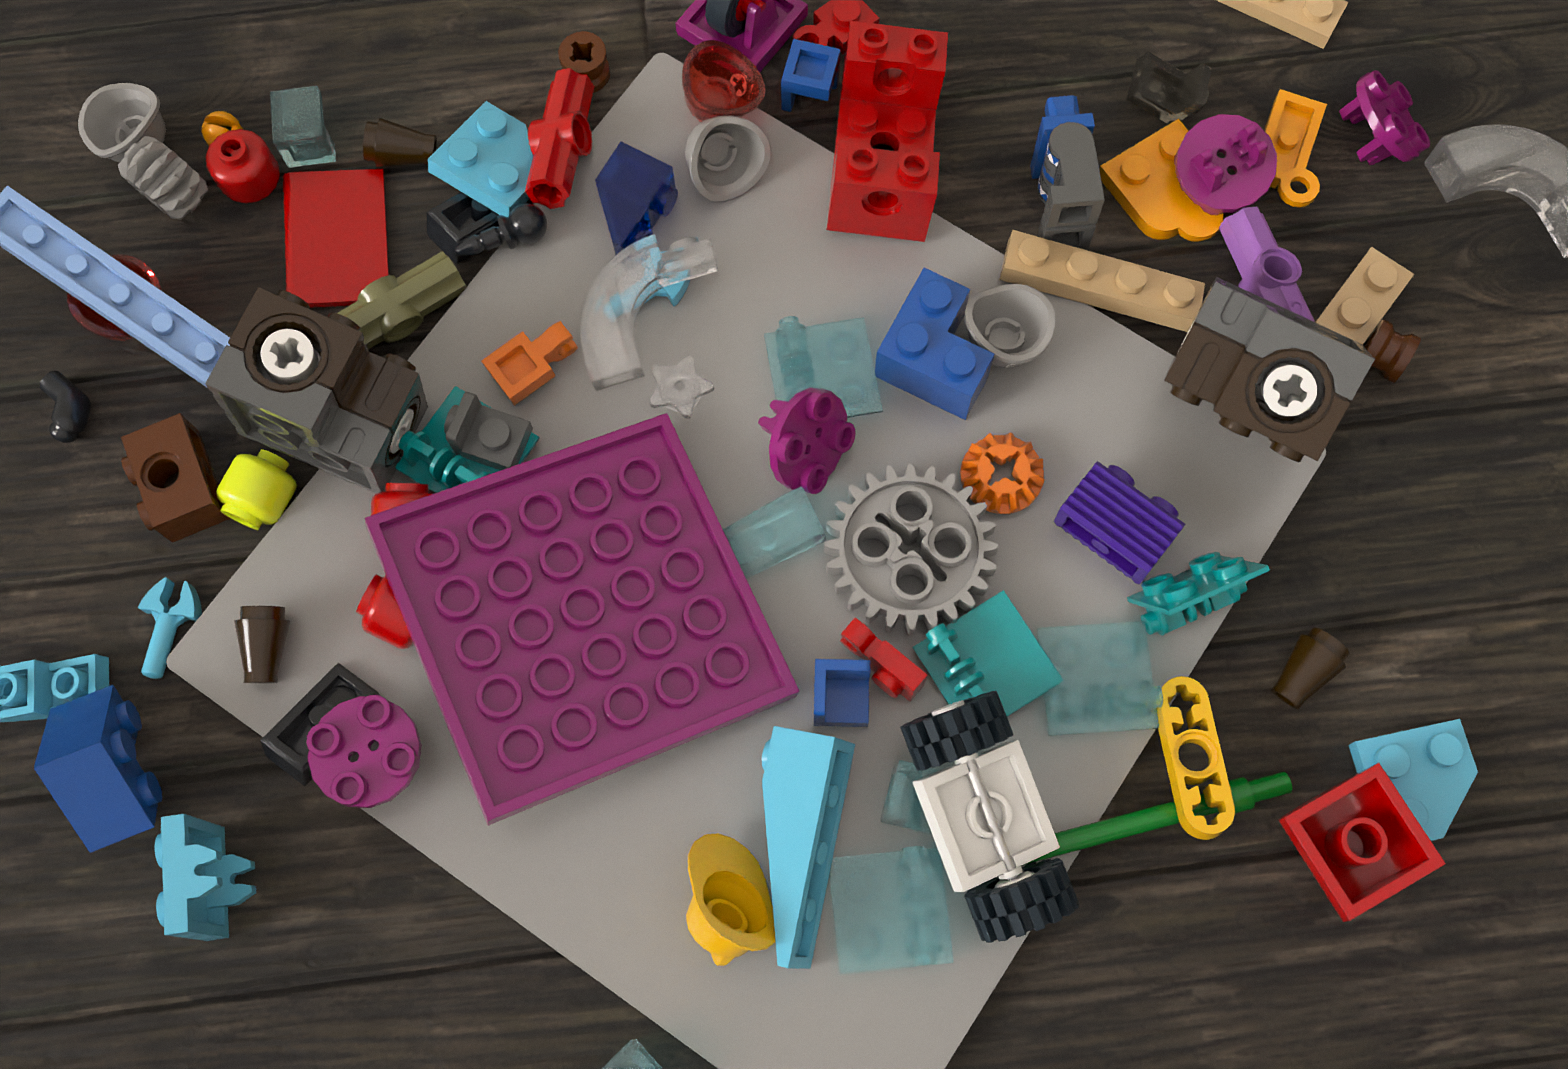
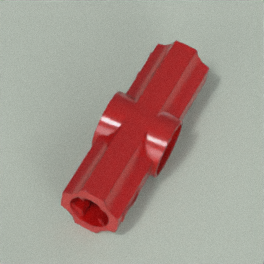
(560, 139)

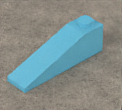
(803, 810)

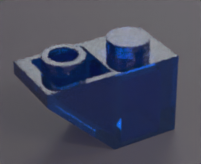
(634, 194)

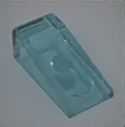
(775, 532)

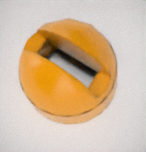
(213, 125)

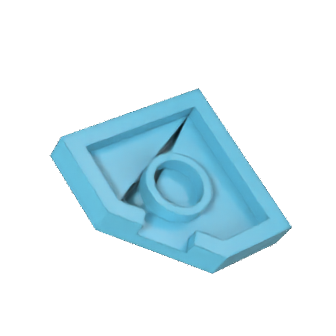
(487, 159)
(1428, 768)

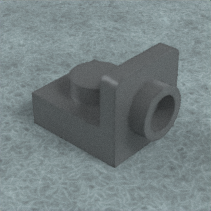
(486, 433)

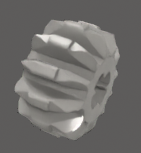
(162, 177)

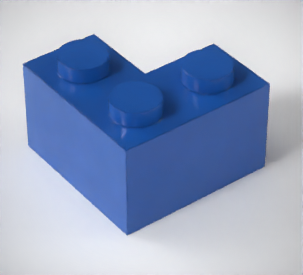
(924, 353)
(94, 770)

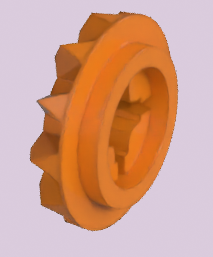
(1005, 495)

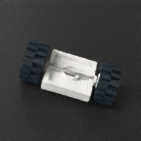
(988, 818)

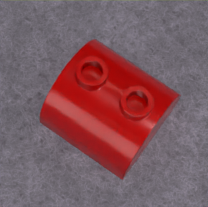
(1361, 842)

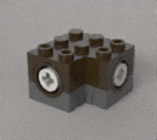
(1268, 370)
(317, 390)

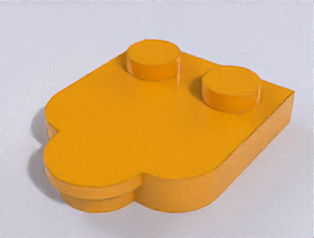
(1150, 192)

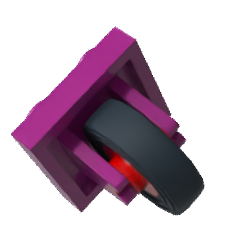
(750, 26)

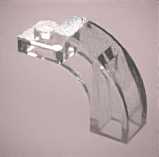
(1507, 161)
(620, 294)

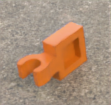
(524, 365)

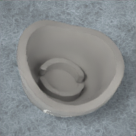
(118, 118)
(726, 156)
(1011, 323)

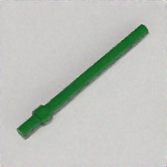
(1244, 796)

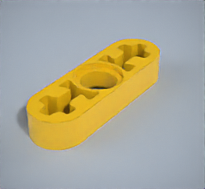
(1215, 794)

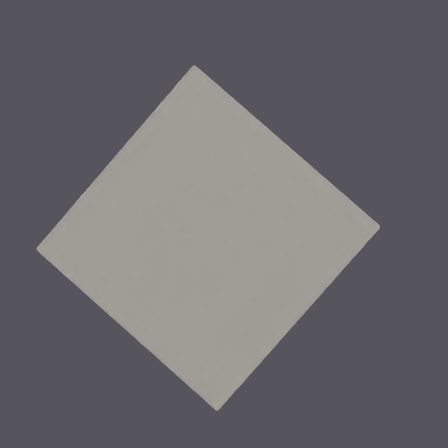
(609, 861)

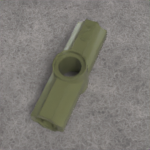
(396, 306)

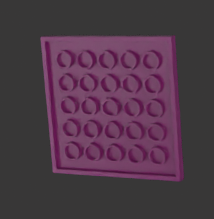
(578, 615)

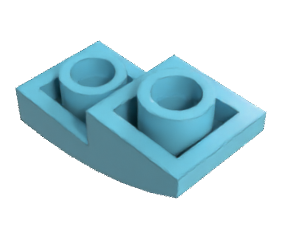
(35, 686)

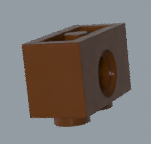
(157, 454)

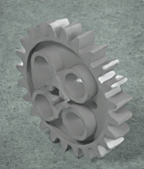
(875, 578)

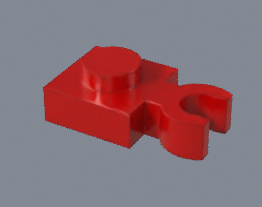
(833, 23)
(892, 669)

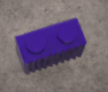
(1119, 521)

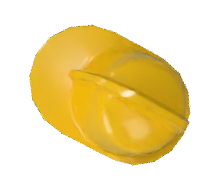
(729, 899)

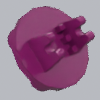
(1389, 119)
(1205, 175)
(807, 438)
(352, 729)

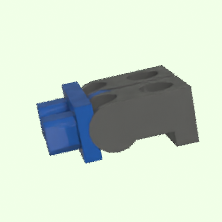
(1067, 173)

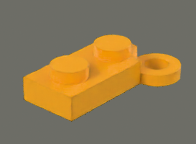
(1293, 130)

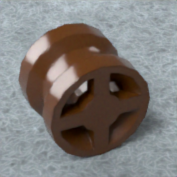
(586, 45)
(1391, 350)

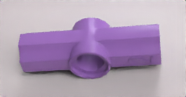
(1261, 262)

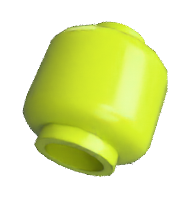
(256, 489)

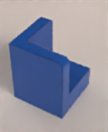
(809, 72)
(841, 692)

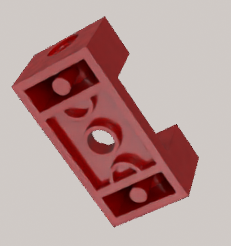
(890, 99)

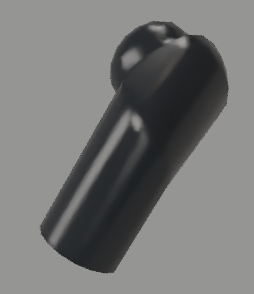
(70, 407)

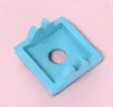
(197, 878)

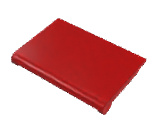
(334, 234)

